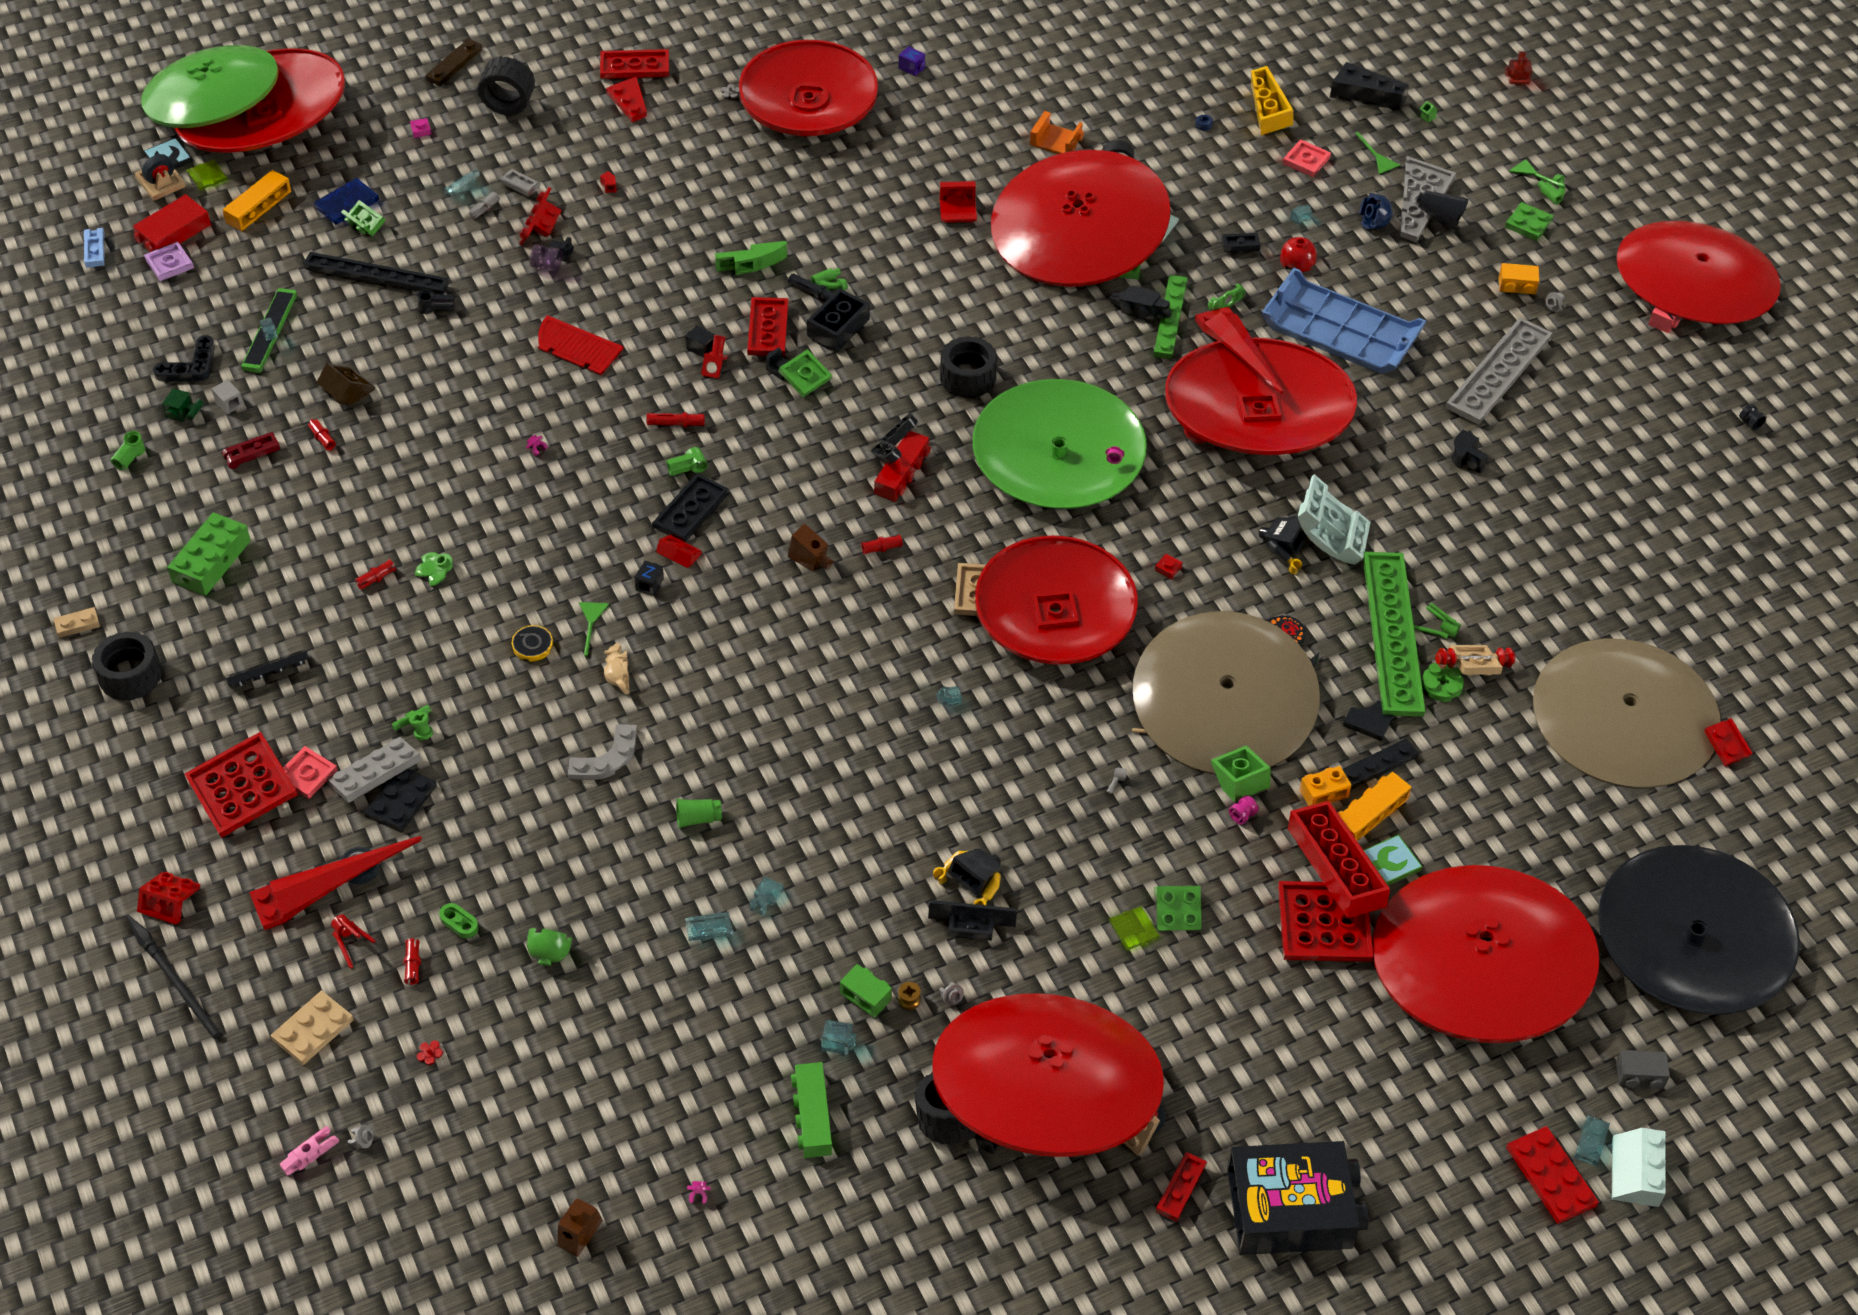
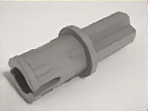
(484, 205)

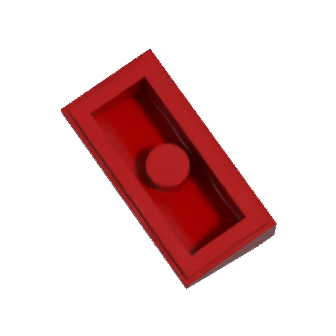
(678, 550)

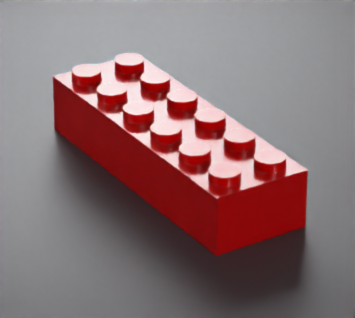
(1338, 859)

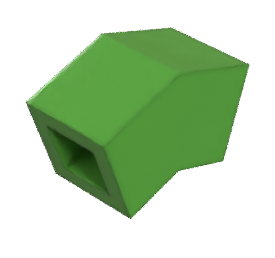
(1428, 111)

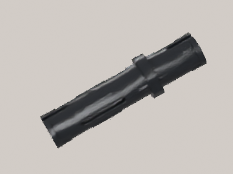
(819, 291)

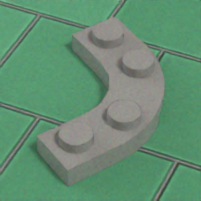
(607, 764)

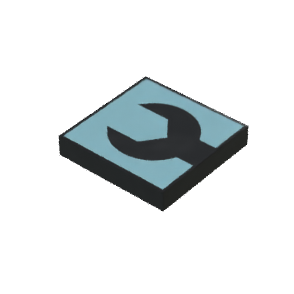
(173, 150)

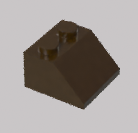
(344, 384)

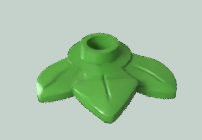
(434, 567)

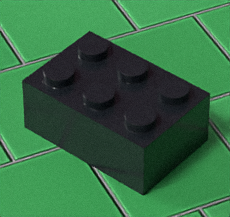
(838, 319)

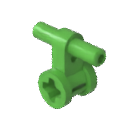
(418, 720)

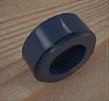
(1204, 122)

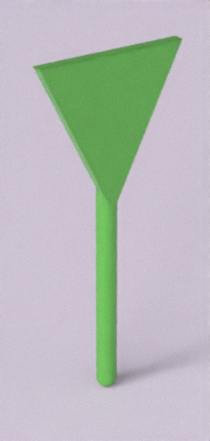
(1383, 163)
(1525, 168)
(592, 612)

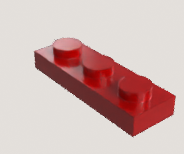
(1181, 1187)

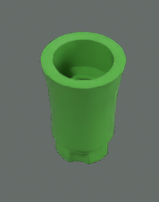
(697, 811)

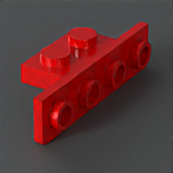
(543, 217)

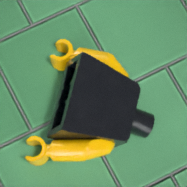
(973, 870)

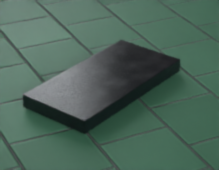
(690, 507)

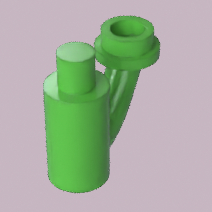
(1550, 191)
(826, 277)

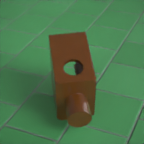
(809, 549)
(580, 1223)

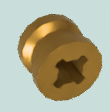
(907, 1001)

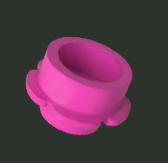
(1114, 455)

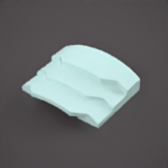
(1333, 524)

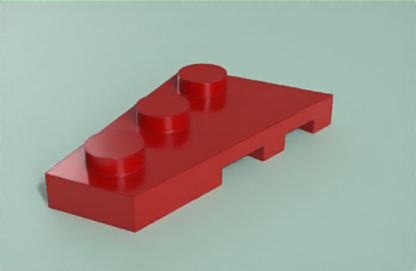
(628, 98)

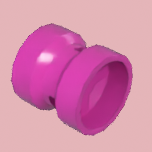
(1245, 808)

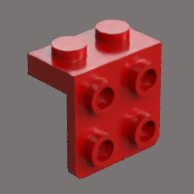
(958, 201)

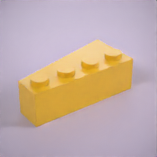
(1270, 102)

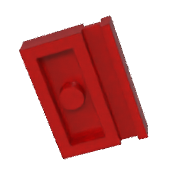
(1728, 742)

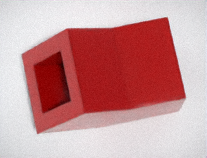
(608, 181)

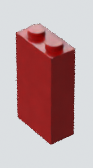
(171, 224)

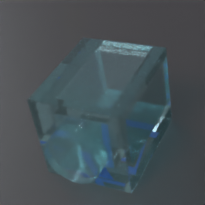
(837, 1037)

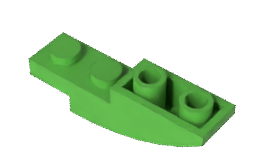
(752, 260)

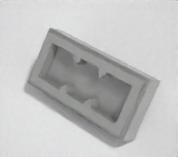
(520, 182)

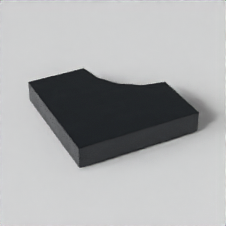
(1369, 721)

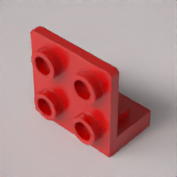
(164, 896)

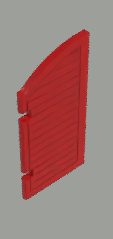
(577, 345)

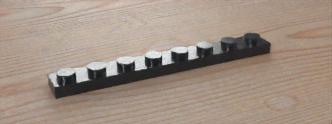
(375, 273)

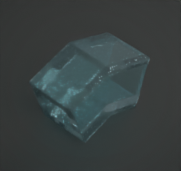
(1301, 213)
(268, 329)
(949, 696)

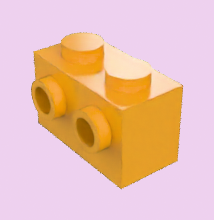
(1518, 278)
(1325, 786)

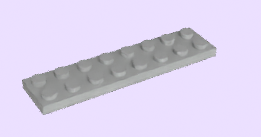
(1498, 370)

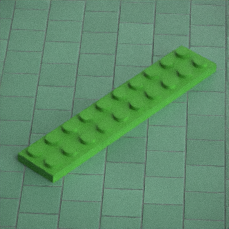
(1393, 634)

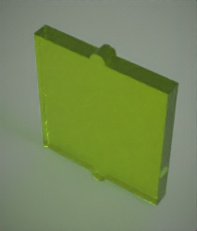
(207, 174)
(1134, 928)

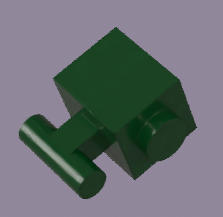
(179, 405)

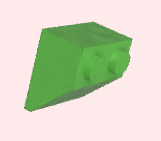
(1241, 773)

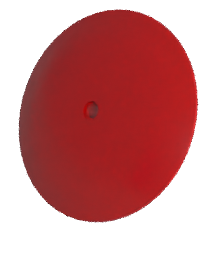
(1698, 272)

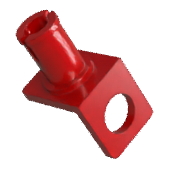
(715, 356)

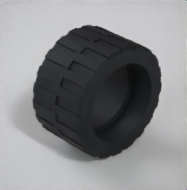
(511, 72)
(968, 351)
(131, 683)
(936, 1123)

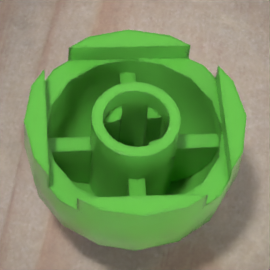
(548, 946)

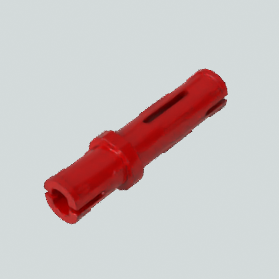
(675, 419)

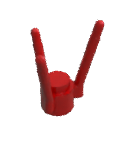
(345, 928)

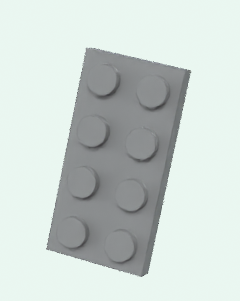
(374, 769)

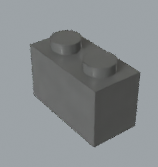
(1642, 1069)

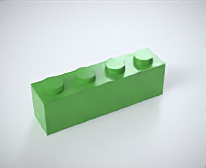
(813, 1110)

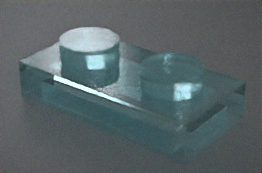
(467, 179)
(708, 926)
(1592, 1140)

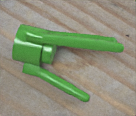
(1449, 626)

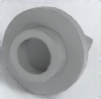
(1554, 300)
(952, 994)
(363, 1137)

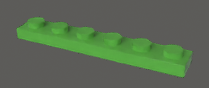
(1168, 327)

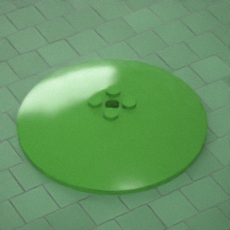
(209, 86)

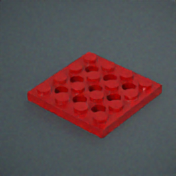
(236, 796)
(1316, 949)

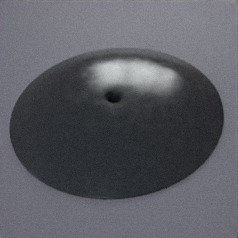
(1741, 920)

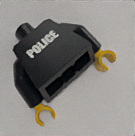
(1285, 540)

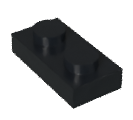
(1240, 242)

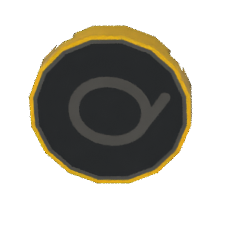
(532, 643)

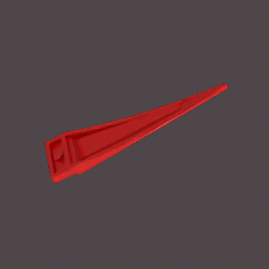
(1230, 331)
(294, 893)

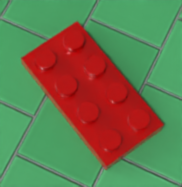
(634, 63)
(767, 325)
(1552, 1175)

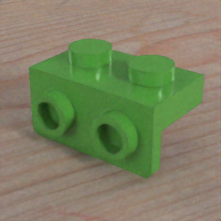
(365, 218)

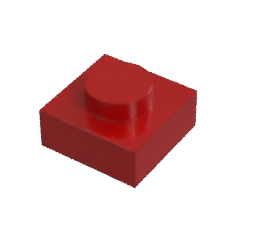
(1168, 566)

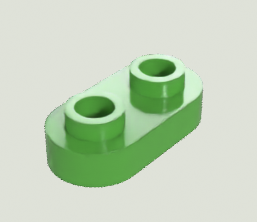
(460, 922)

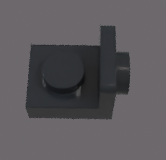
(566, 247)
(774, 361)

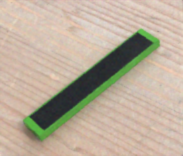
(260, 347)

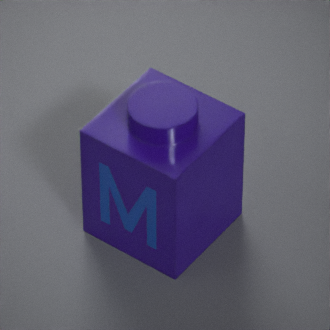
(911, 61)

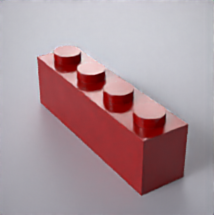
(894, 477)

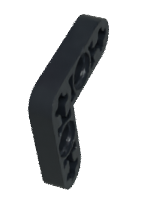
(192, 368)
(885, 449)

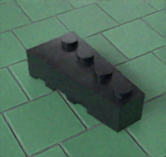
(1369, 87)

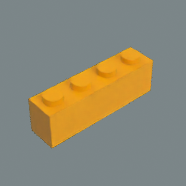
(256, 200)
(1375, 805)

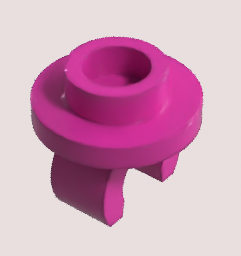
(534, 442)
(698, 1188)

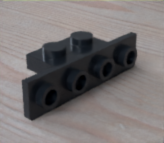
(972, 920)

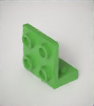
(1178, 907)

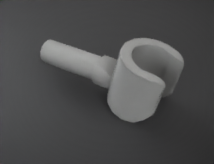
(1119, 774)

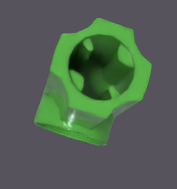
(131, 448)
(692, 460)

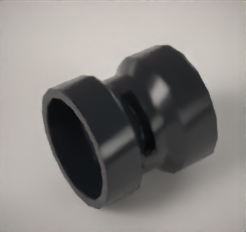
(1752, 417)

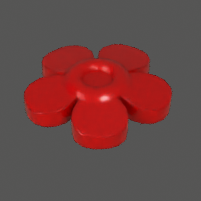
(429, 1052)

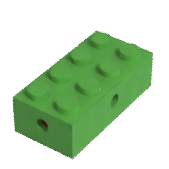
(209, 554)

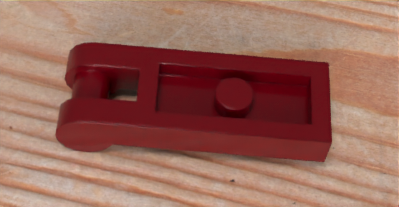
(250, 450)

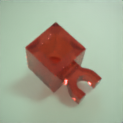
(1519, 70)

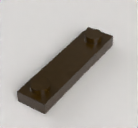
(453, 62)

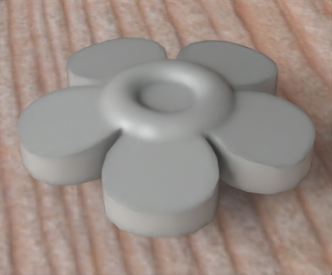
(730, 91)

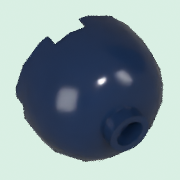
(1375, 211)

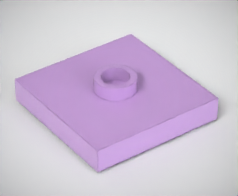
(168, 261)

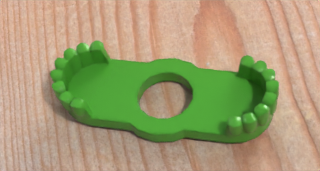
(1217, 303)

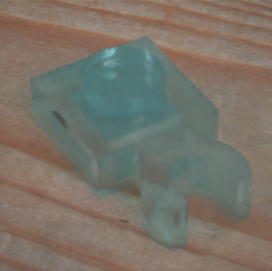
(766, 893)

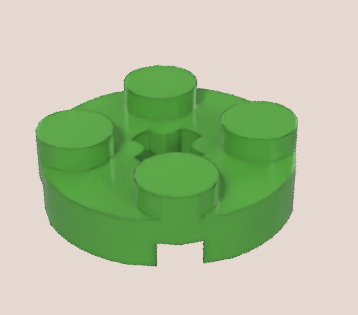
(1438, 692)

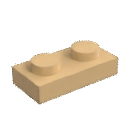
(76, 622)

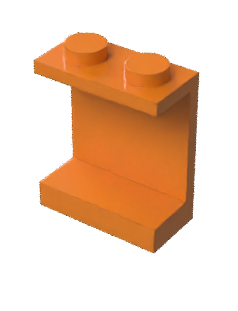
(1054, 138)

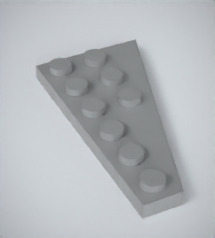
(1417, 179)

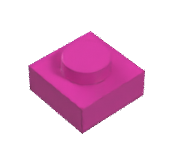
(420, 127)

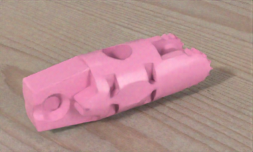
(308, 1151)

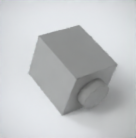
(227, 397)

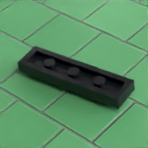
(258, 671)
(1380, 763)

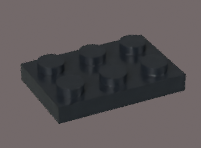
(400, 799)

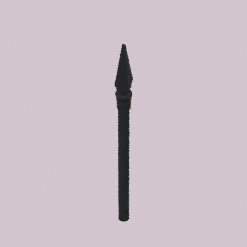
(144, 939)

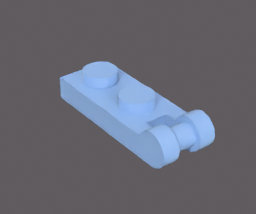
(94, 247)

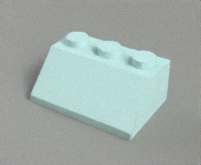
(1639, 1166)

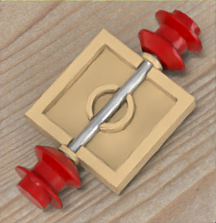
(1475, 659)

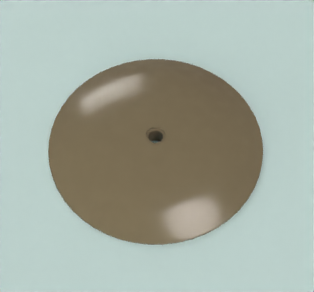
(1625, 713)
(1196, 718)

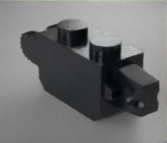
(1141, 303)

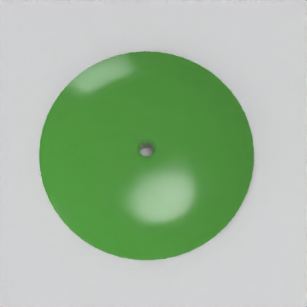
(1051, 442)

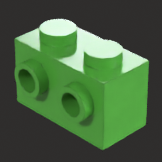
(866, 990)

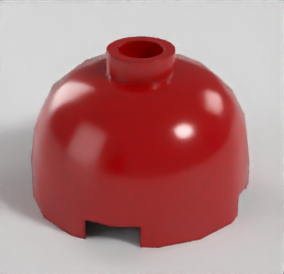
(1298, 254)

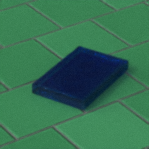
(345, 199)

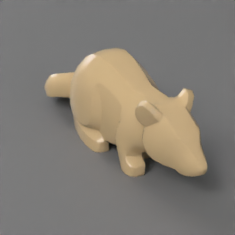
(616, 669)

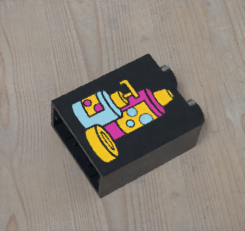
(1295, 1197)

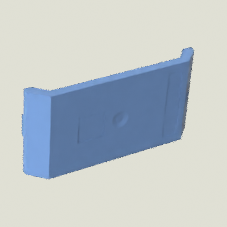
(1340, 324)

